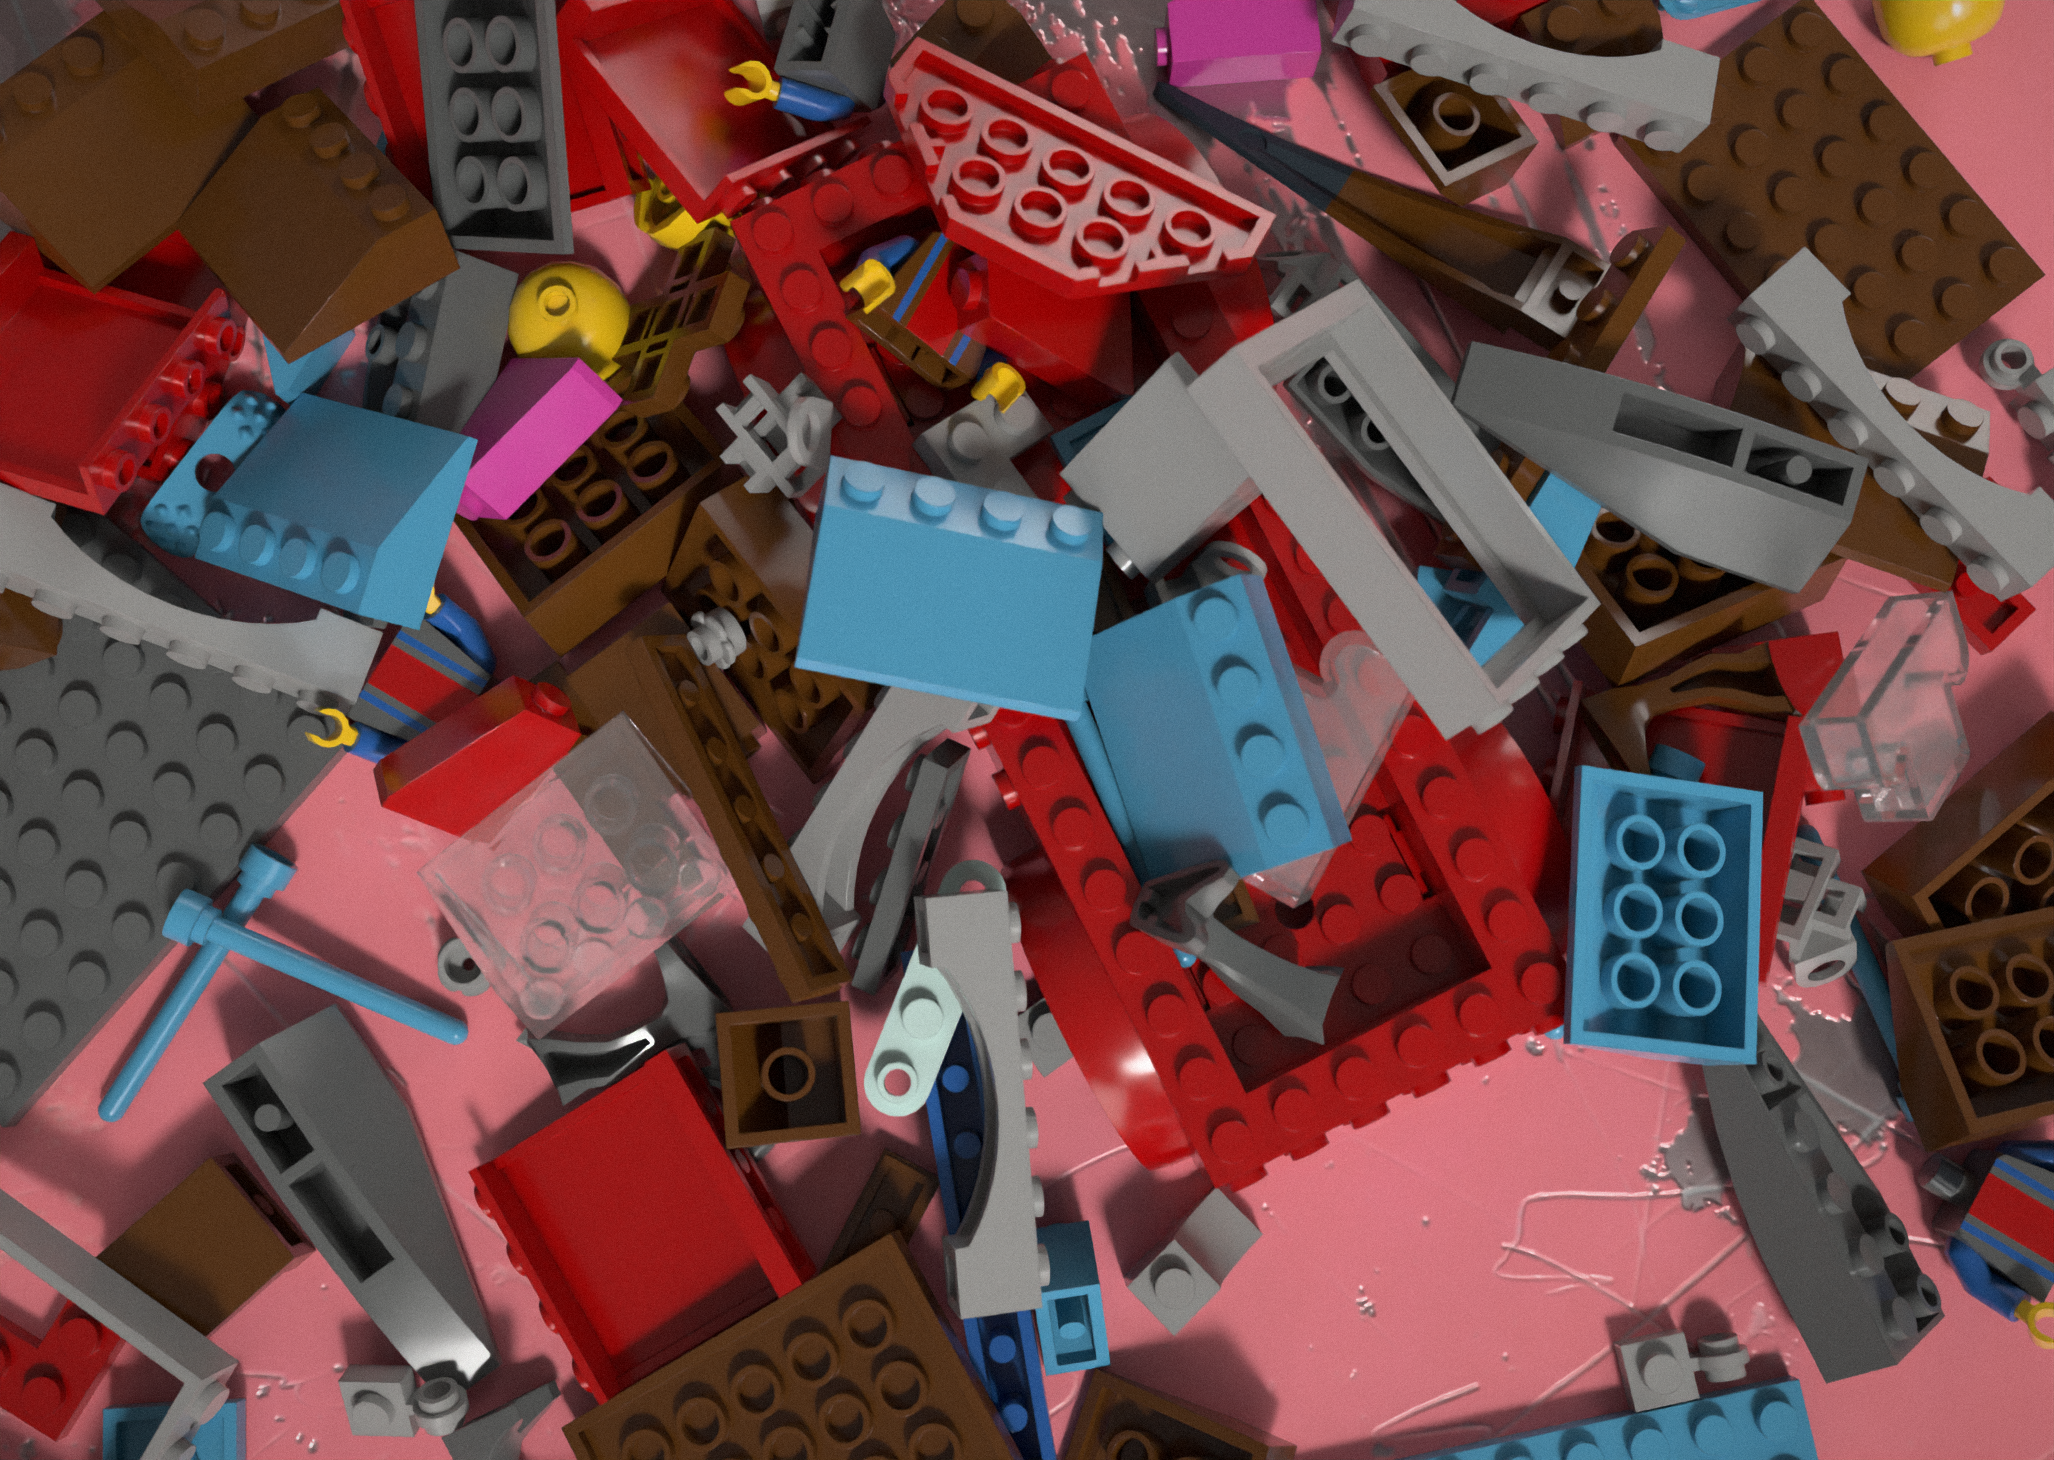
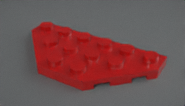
(1058, 190)

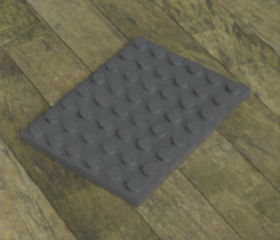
(113, 802)

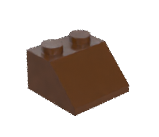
(1590, 29)
(987, 35)
(1455, 134)
(787, 1074)

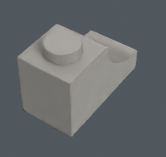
(1192, 1260)

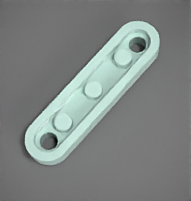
(921, 1016)

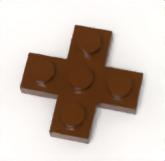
(694, 313)

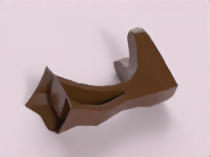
(1735, 681)

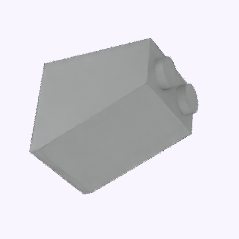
(1159, 476)

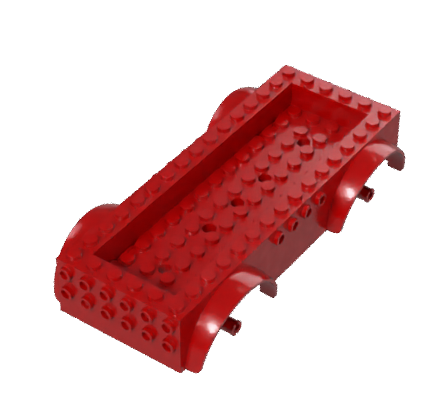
(1464, 819)

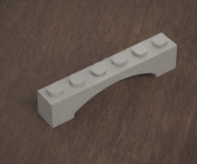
(1647, 97)
(1804, 335)
(312, 660)
(834, 834)
(995, 1252)

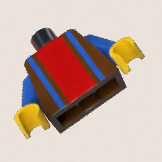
(912, 316)

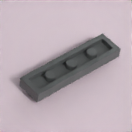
(915, 844)

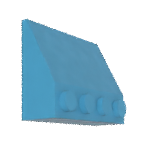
(342, 509)
(951, 589)
(1212, 734)
(1663, 918)

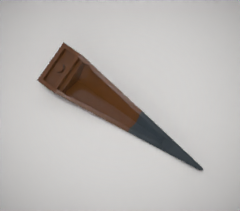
(1481, 262)

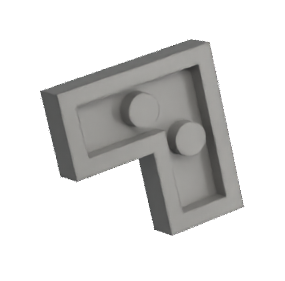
(981, 442)

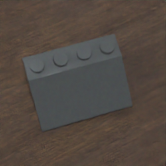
(495, 124)

